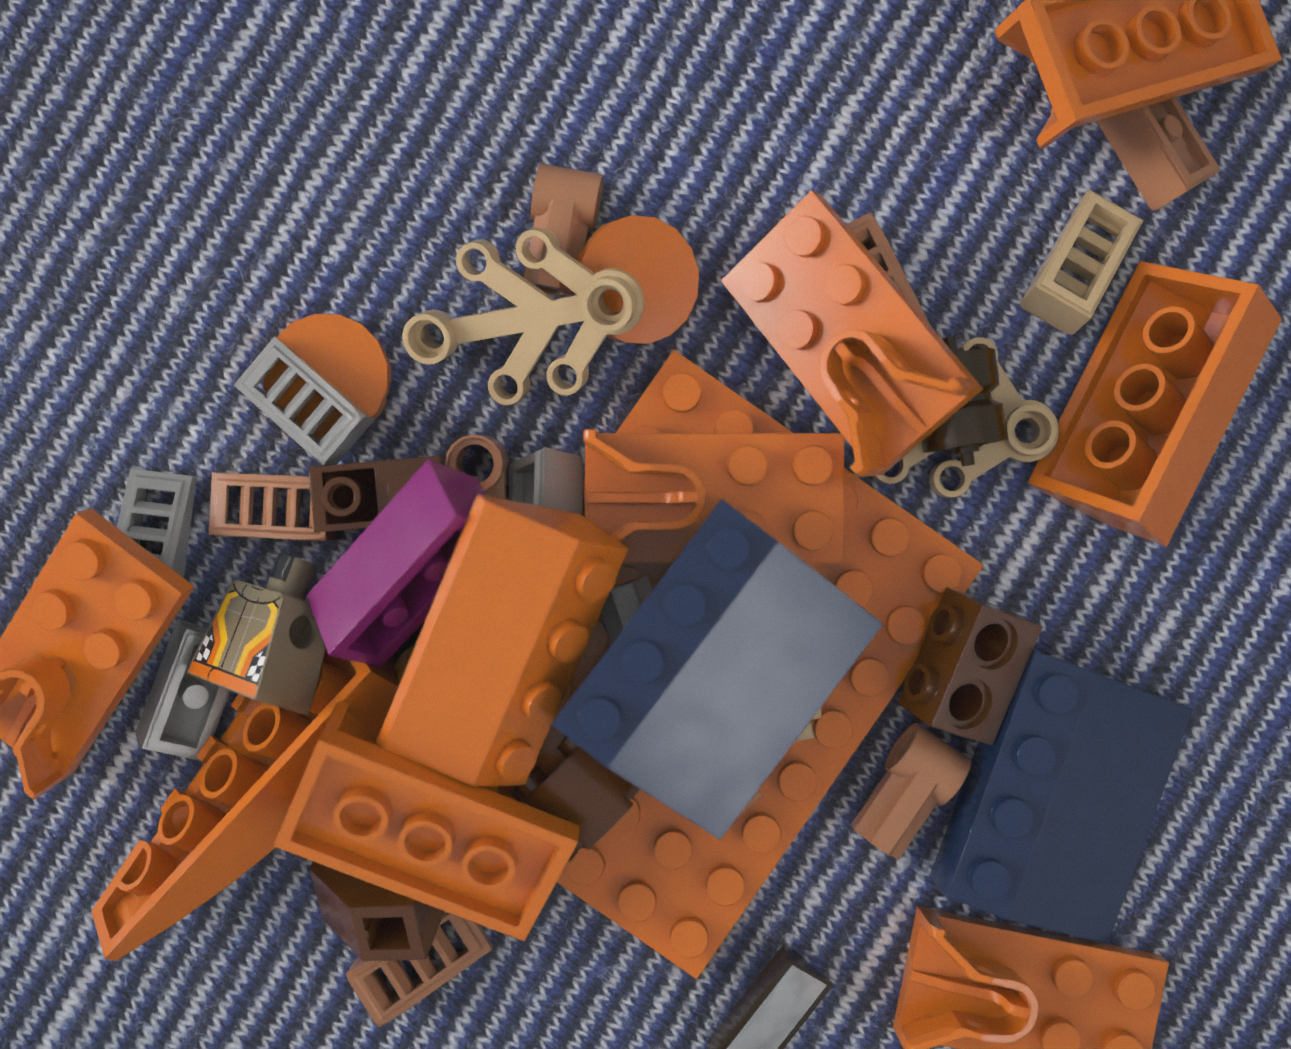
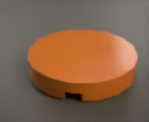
(658, 261)
(342, 354)

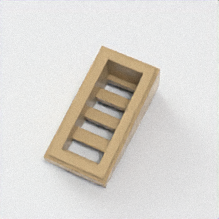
(1064, 299)

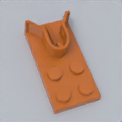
(1134, 53)
(850, 335)
(664, 486)
(80, 645)
(424, 831)
(1023, 988)

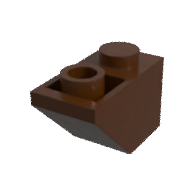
(357, 492)
(374, 919)

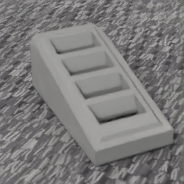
(341, 435)
(180, 513)

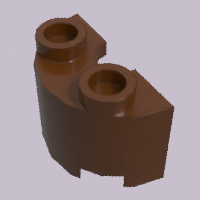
(579, 792)

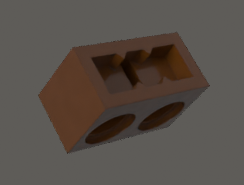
(969, 666)

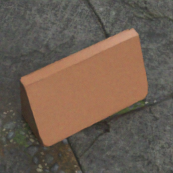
(1160, 151)

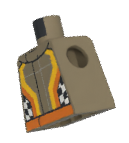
(265, 640)

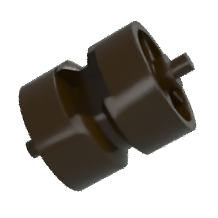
(980, 419)

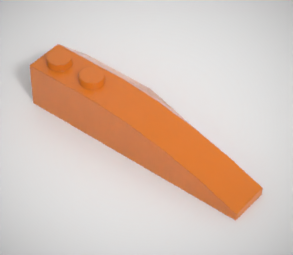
(231, 805)

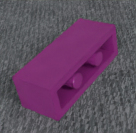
(394, 568)

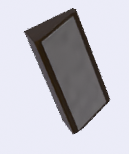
(773, 1005)

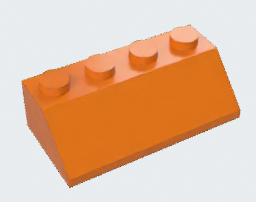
(1157, 398)
(501, 642)

